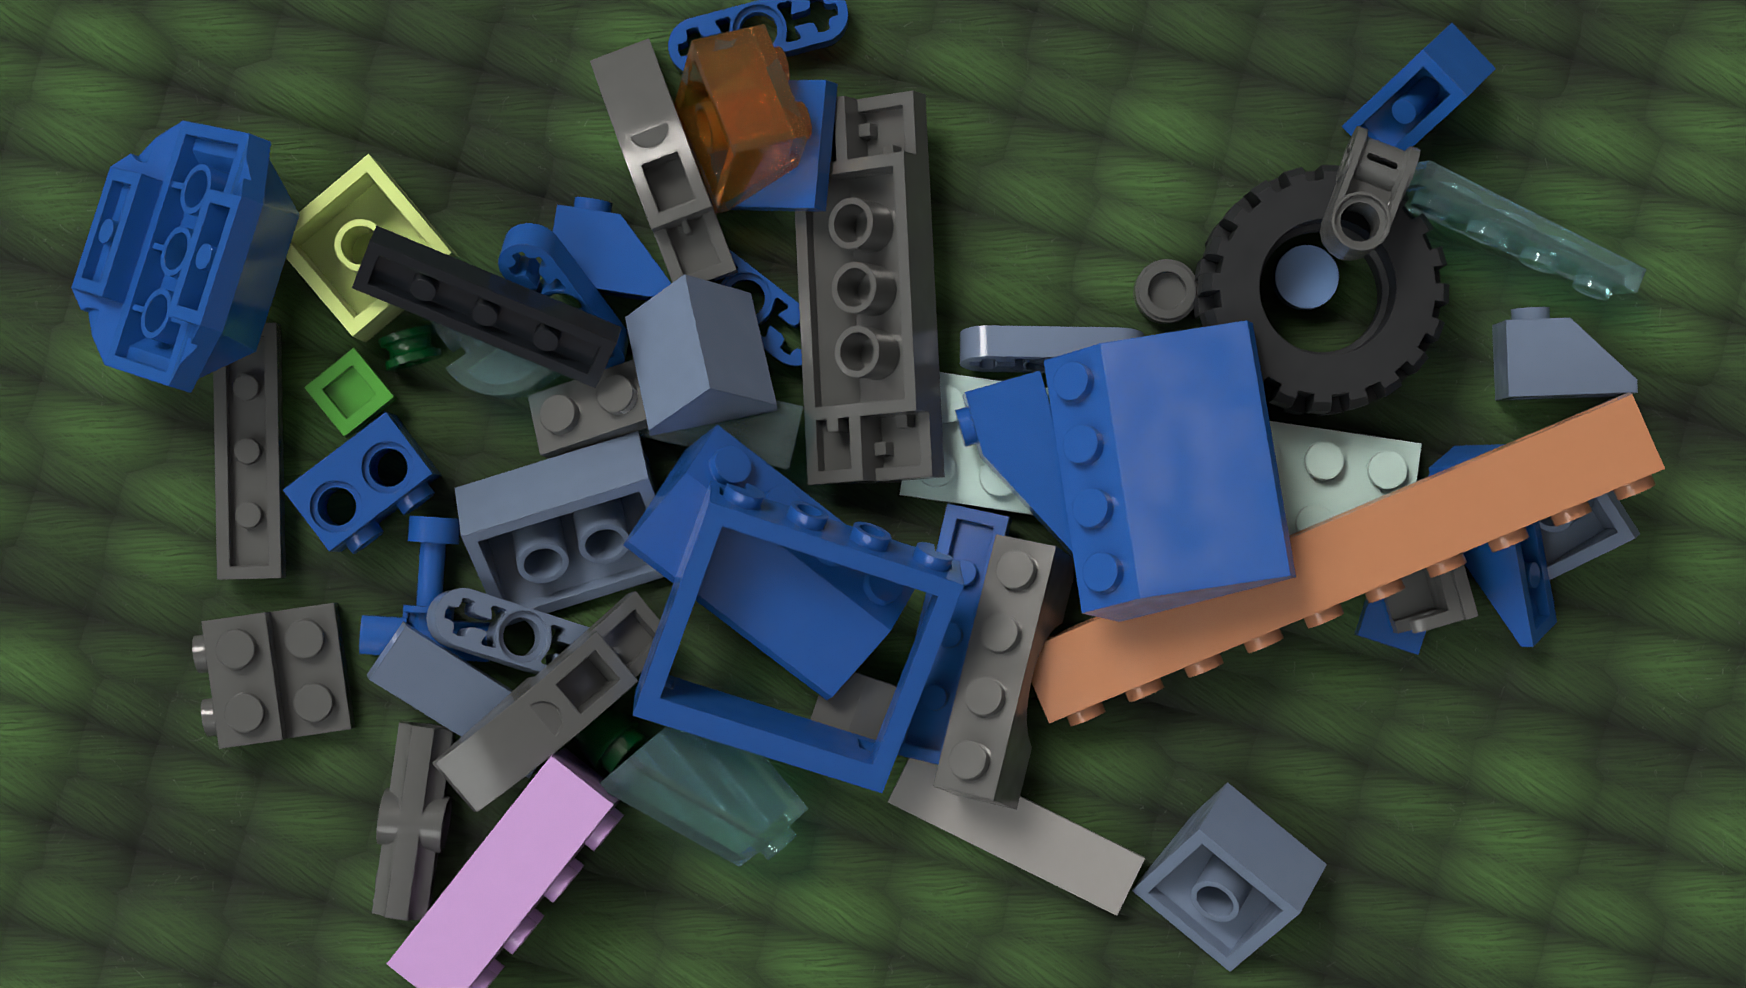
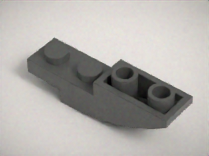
(662, 163)
(552, 705)

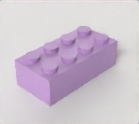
(508, 875)

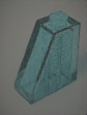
(710, 794)

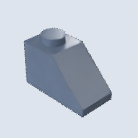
(1552, 360)

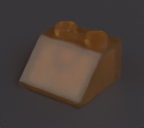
(740, 114)

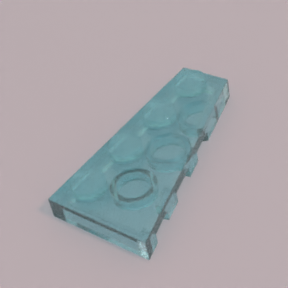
(1519, 232)

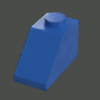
(1423, 91)
(608, 250)

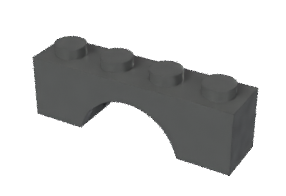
(987, 729)

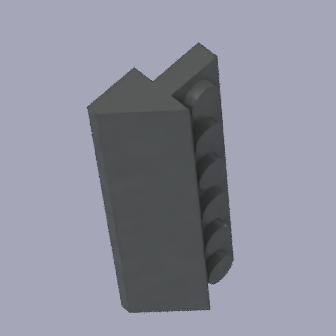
(871, 302)

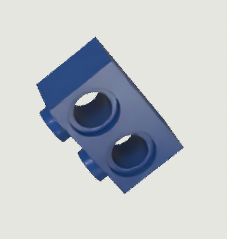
(356, 470)

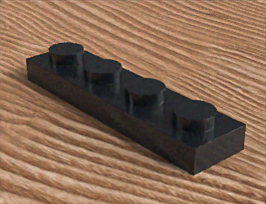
(486, 307)

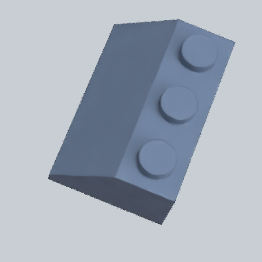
(560, 525)

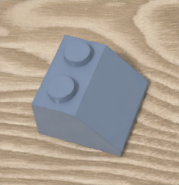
(1230, 878)

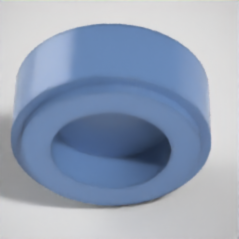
(1305, 277)

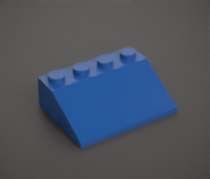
(1168, 470)

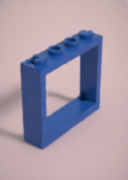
(767, 729)

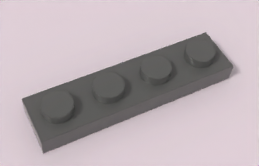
(250, 463)

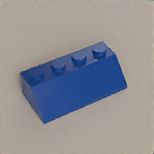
(789, 604)

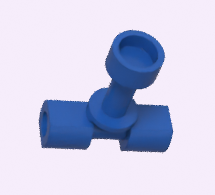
(433, 536)

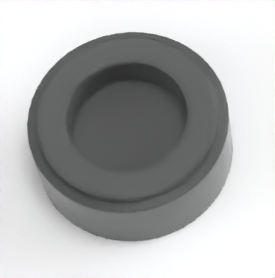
(1165, 291)

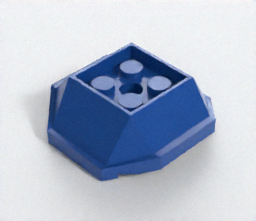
(185, 254)

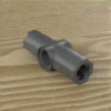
(412, 823)

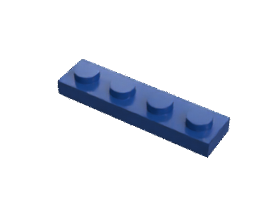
(968, 538)

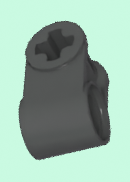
(1368, 182)

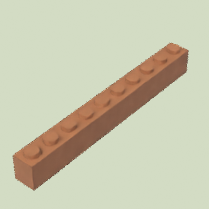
(1360, 554)

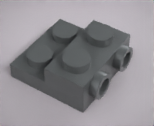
(274, 675)

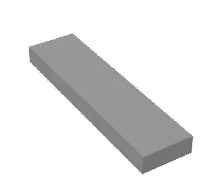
(1025, 837)

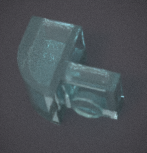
(492, 369)

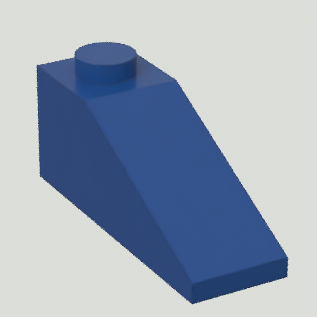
(1018, 442)
(1512, 577)

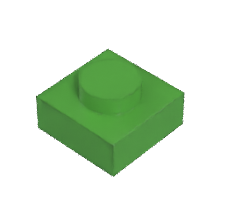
(350, 392)

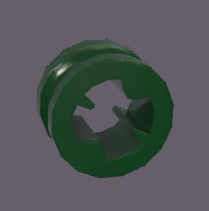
(410, 347)

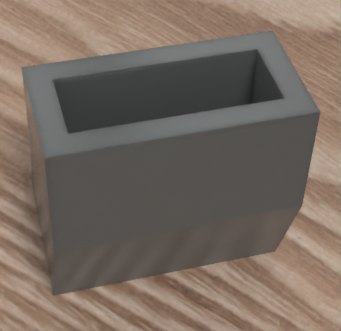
(857, 705)

